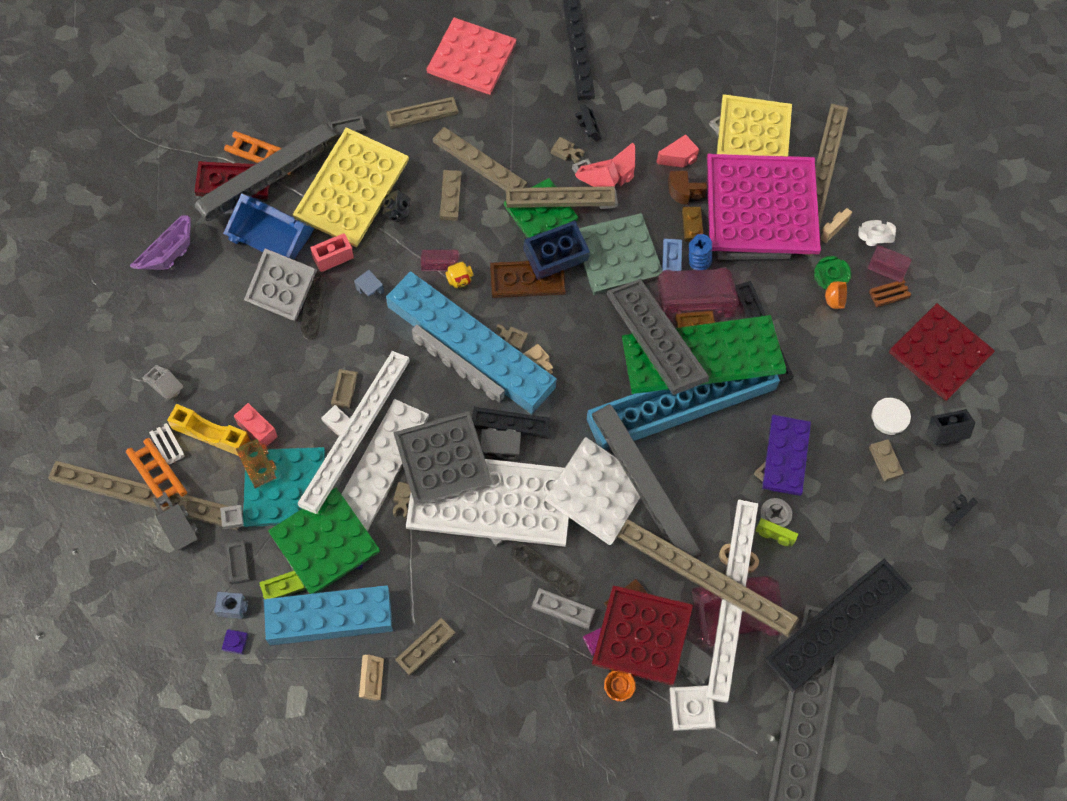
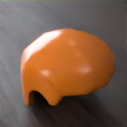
(836, 295)
(619, 686)

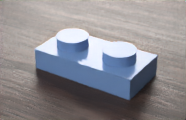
(672, 254)

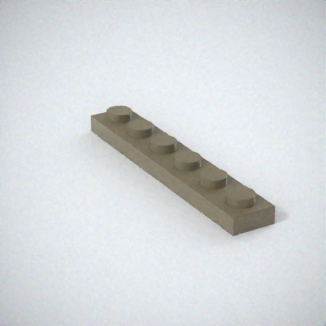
(477, 160)
(560, 197)

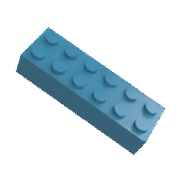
(327, 615)

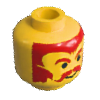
(459, 275)

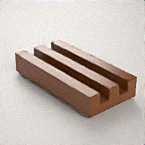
(873, 292)

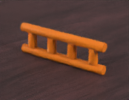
(256, 143)
(158, 461)

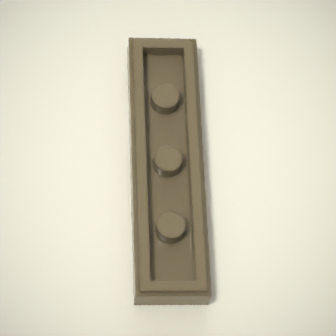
(422, 112)

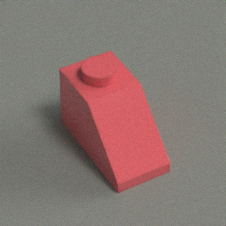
(679, 153)
(625, 164)
(599, 174)

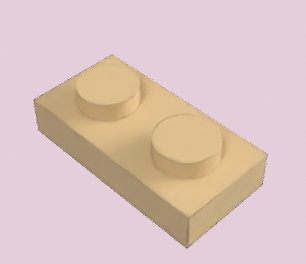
(839, 221)
(371, 677)

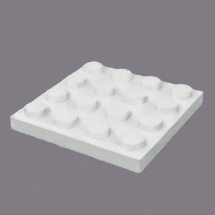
(594, 491)

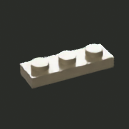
(450, 195)
(425, 646)

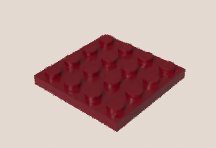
(941, 351)
(642, 635)

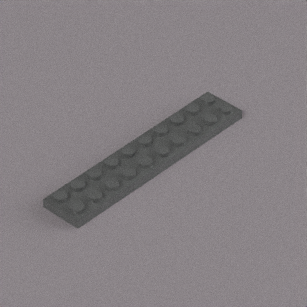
(803, 732)

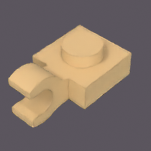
(540, 357)

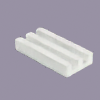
(160, 431)

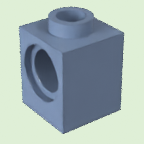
(224, 599)

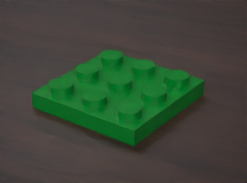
(541, 219)

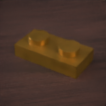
(692, 222)
(694, 318)

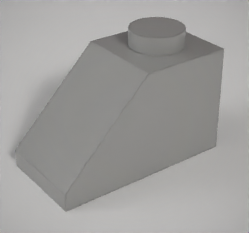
(163, 382)

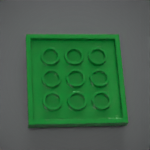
(325, 543)

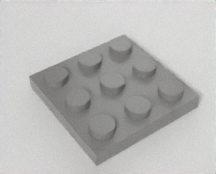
(280, 284)

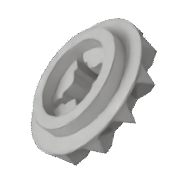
(776, 504)

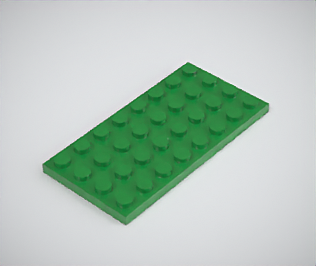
(723, 349)

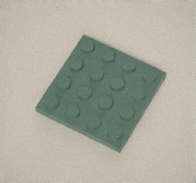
(619, 253)

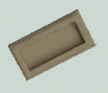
(344, 389)

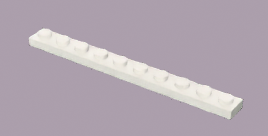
(353, 433)
(729, 615)

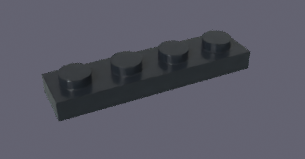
(504, 420)

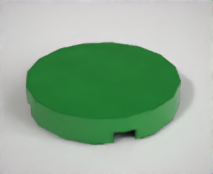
(831, 270)

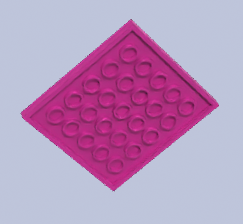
(763, 204)

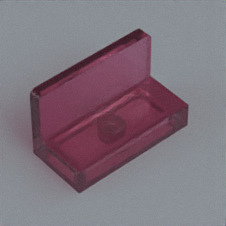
(438, 259)
(889, 263)

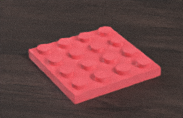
(471, 56)

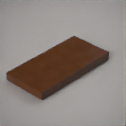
(519, 280)

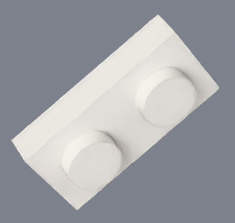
(335, 420)

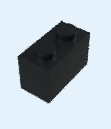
(951, 427)

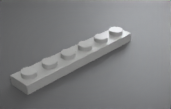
(461, 366)

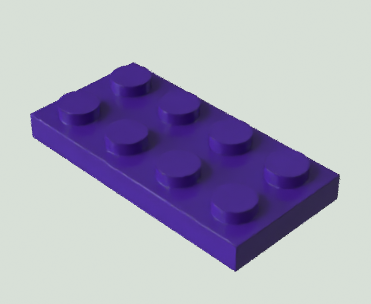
(786, 455)

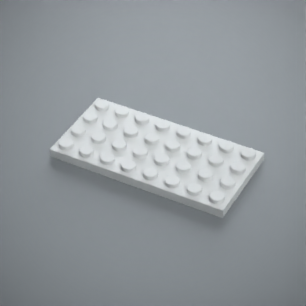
(506, 510)

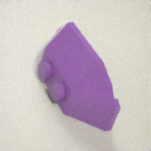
(167, 247)

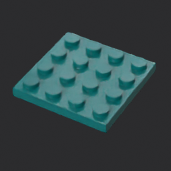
(280, 497)

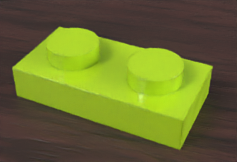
(770, 530)
(281, 586)

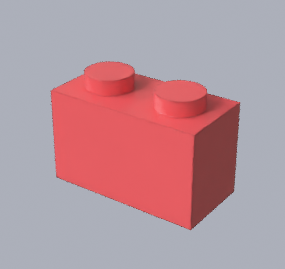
(332, 252)
(255, 425)

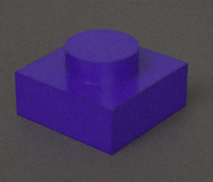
(234, 642)

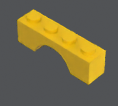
(193, 425)

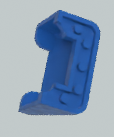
(267, 228)

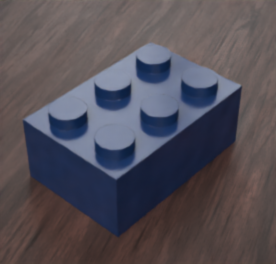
(556, 250)

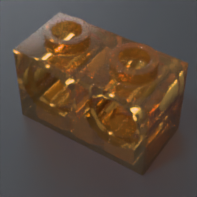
(254, 464)

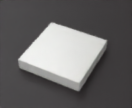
(691, 708)

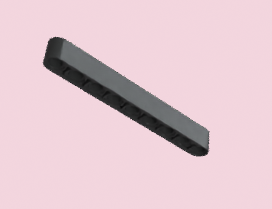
(266, 171)
(644, 480)

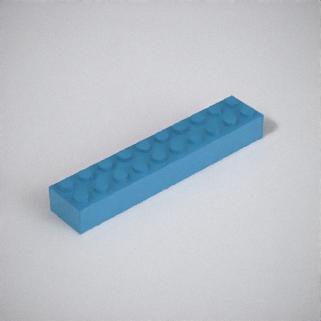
(471, 340)
(659, 410)

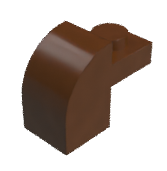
(682, 190)

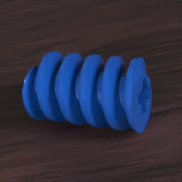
(700, 252)

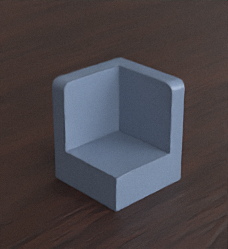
(368, 284)

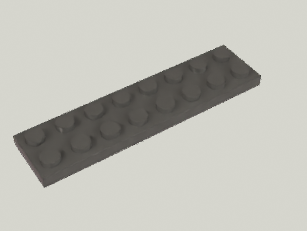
(657, 337)

